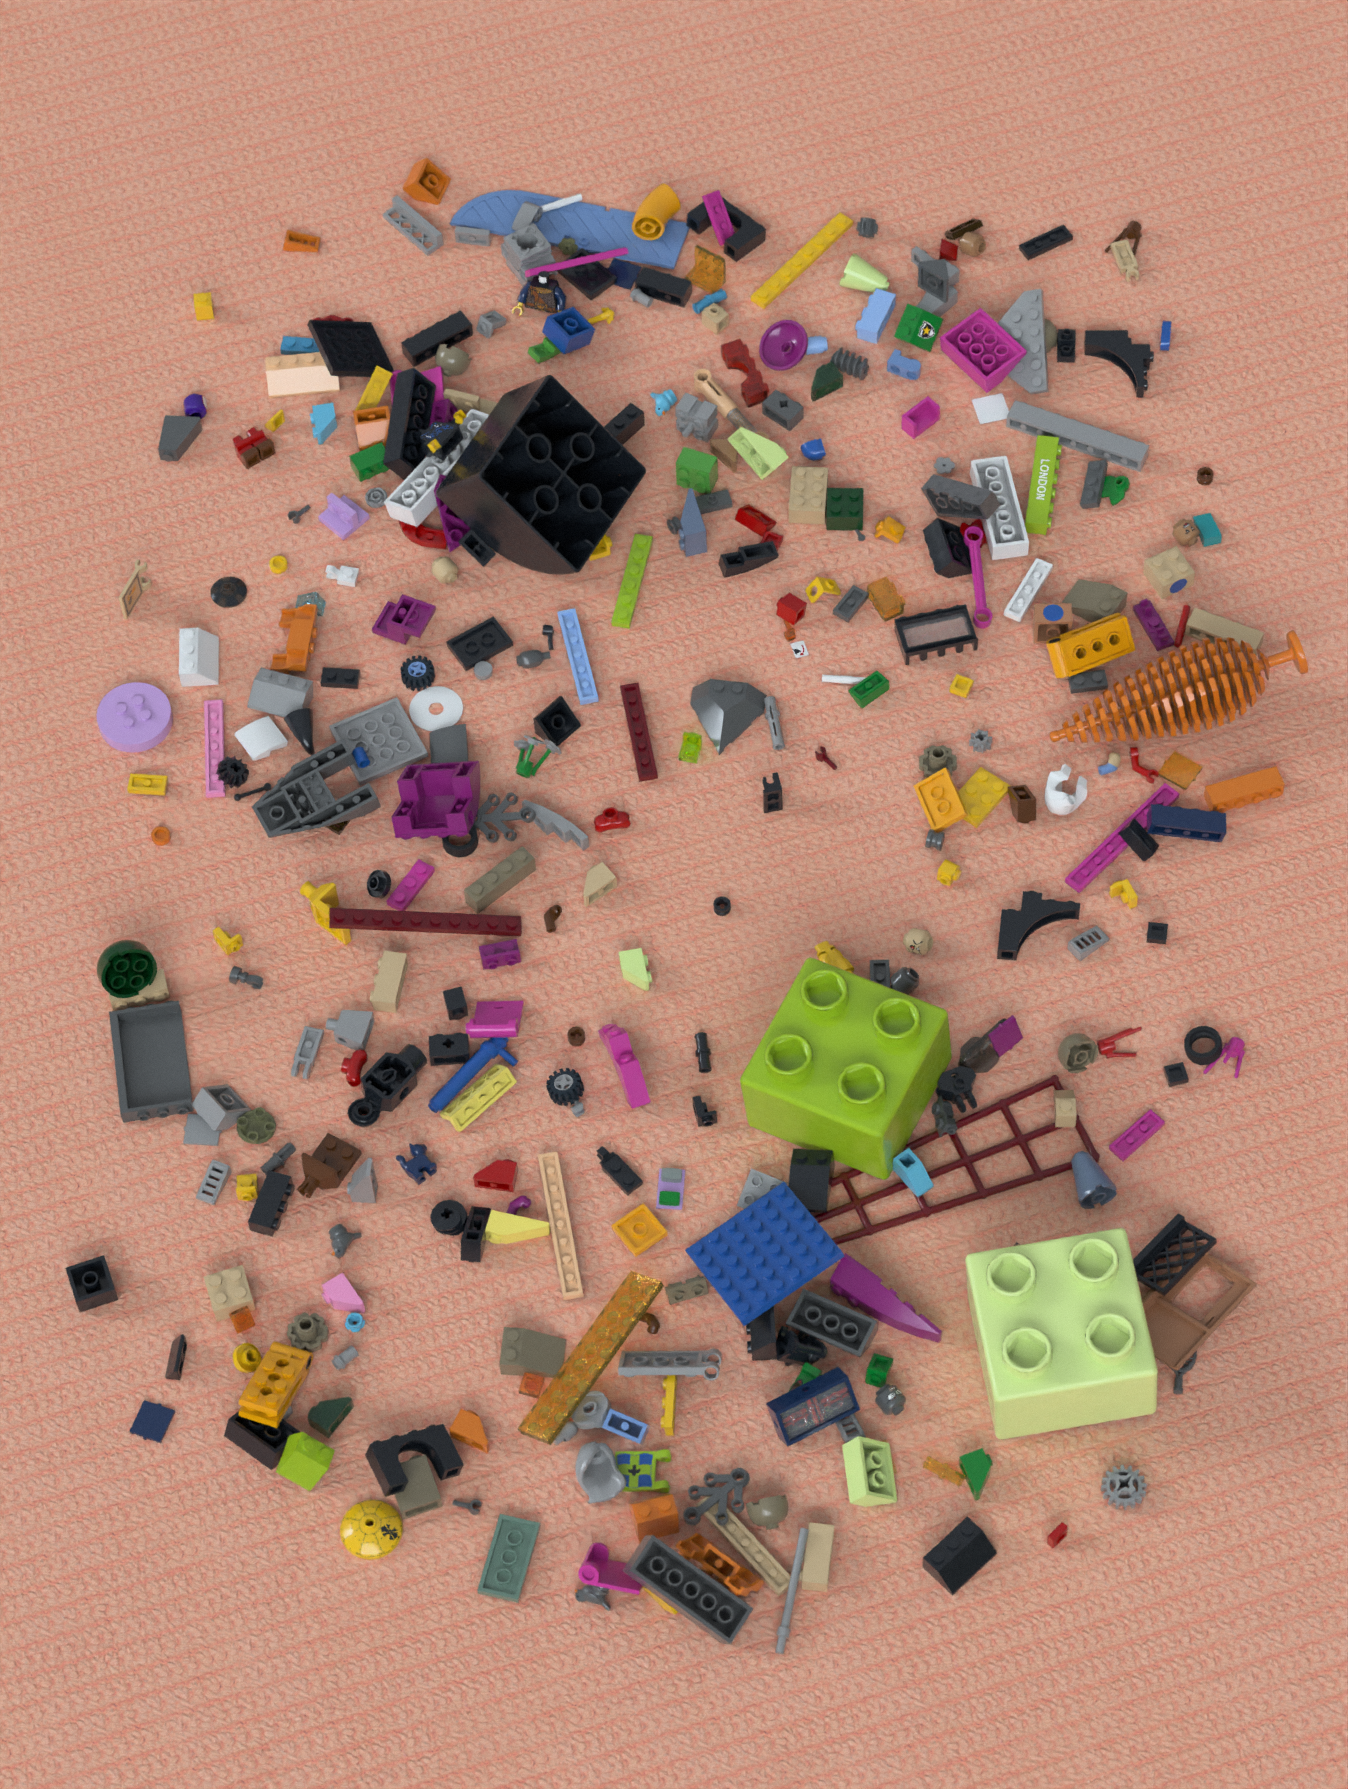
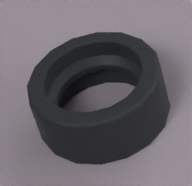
(463, 850)
(1203, 1032)

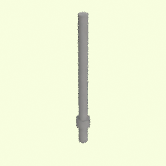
(783, 1631)

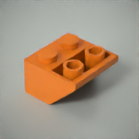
(371, 426)

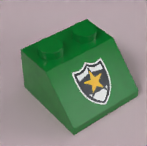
(918, 327)

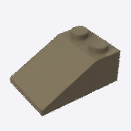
(1095, 600)
(531, 1353)

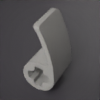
(527, 213)

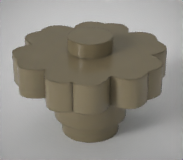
(936, 759)
(308, 1332)

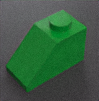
(977, 1470)

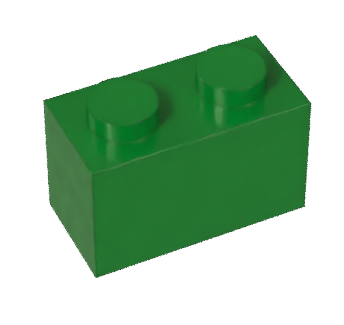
(368, 462)

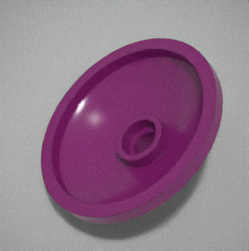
(778, 340)

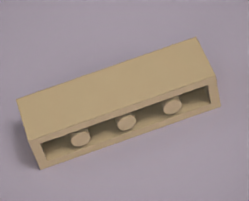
(1207, 625)

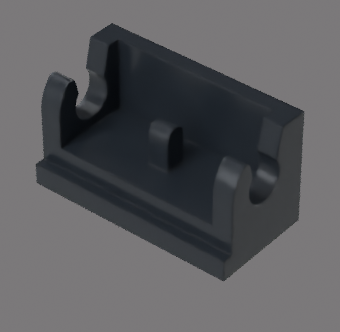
(772, 794)

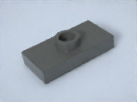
(714, 501)

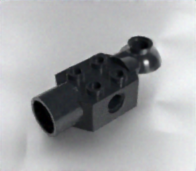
(387, 1084)

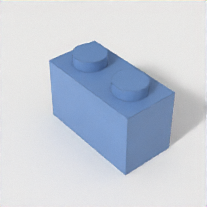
(626, 1426)

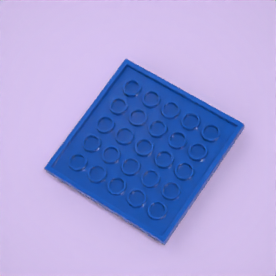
(764, 1253)

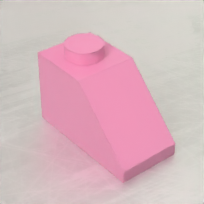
(342, 1295)

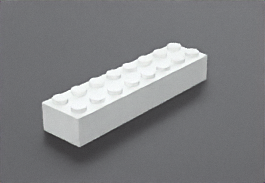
(415, 495)

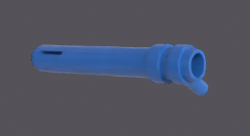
(487, 1051)

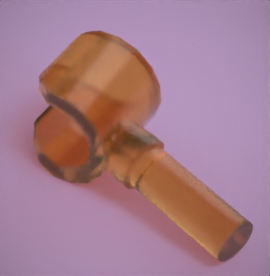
(790, 633)

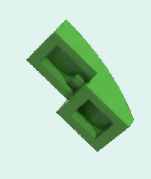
(543, 351)

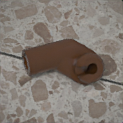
(551, 916)

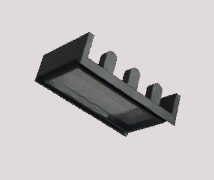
(935, 632)

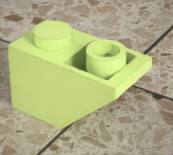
(633, 968)

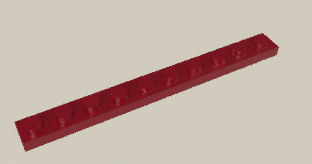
(425, 922)

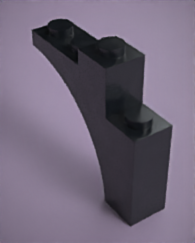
(1118, 349)
(1034, 913)

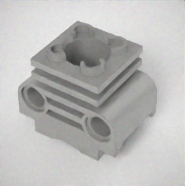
(525, 251)

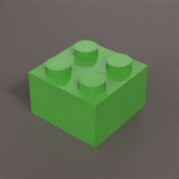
(696, 470)

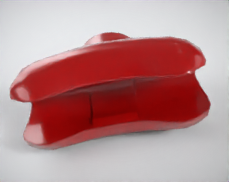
(611, 820)
(353, 1067)

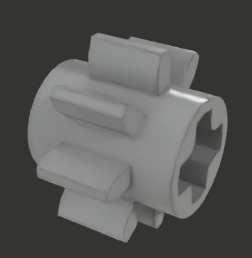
(980, 741)

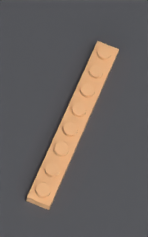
(560, 1226)

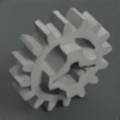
(1122, 1478)

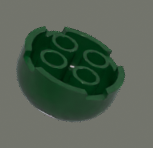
(126, 968)

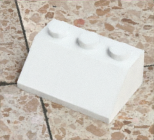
(198, 657)

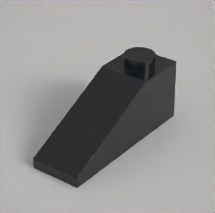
(474, 1235)

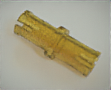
(944, 1471)

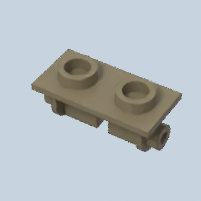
(692, 1288)

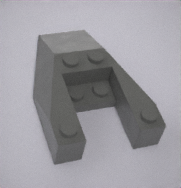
(304, 790)

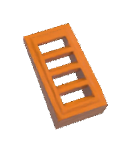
(293, 238)

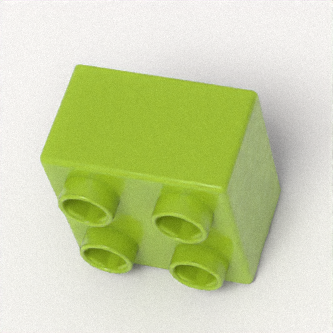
(846, 1067)

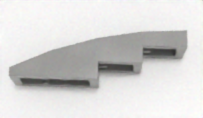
(552, 822)

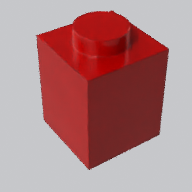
(791, 608)

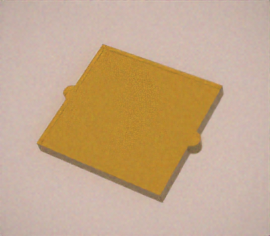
(1180, 770)

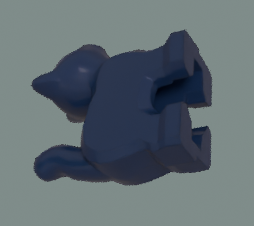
(420, 1163)

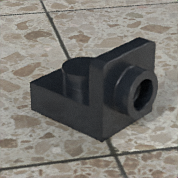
(702, 1116)

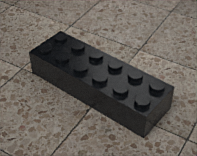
(409, 413)

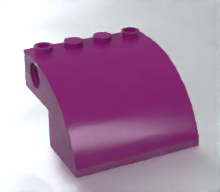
(437, 800)

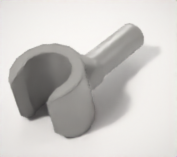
(577, 1109)

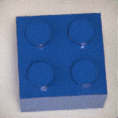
(568, 330)

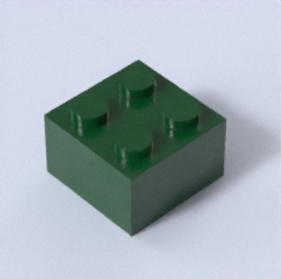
(844, 509)

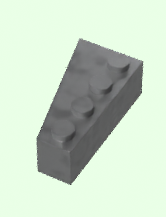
(959, 499)

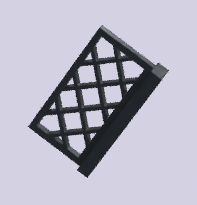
(1159, 1248)

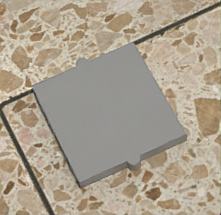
(199, 1133)

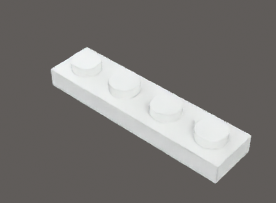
(1028, 590)

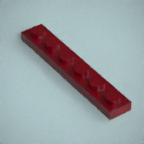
(638, 732)

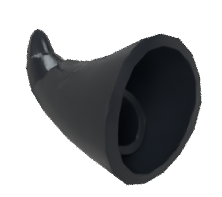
(301, 725)

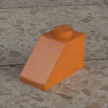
(469, 1430)

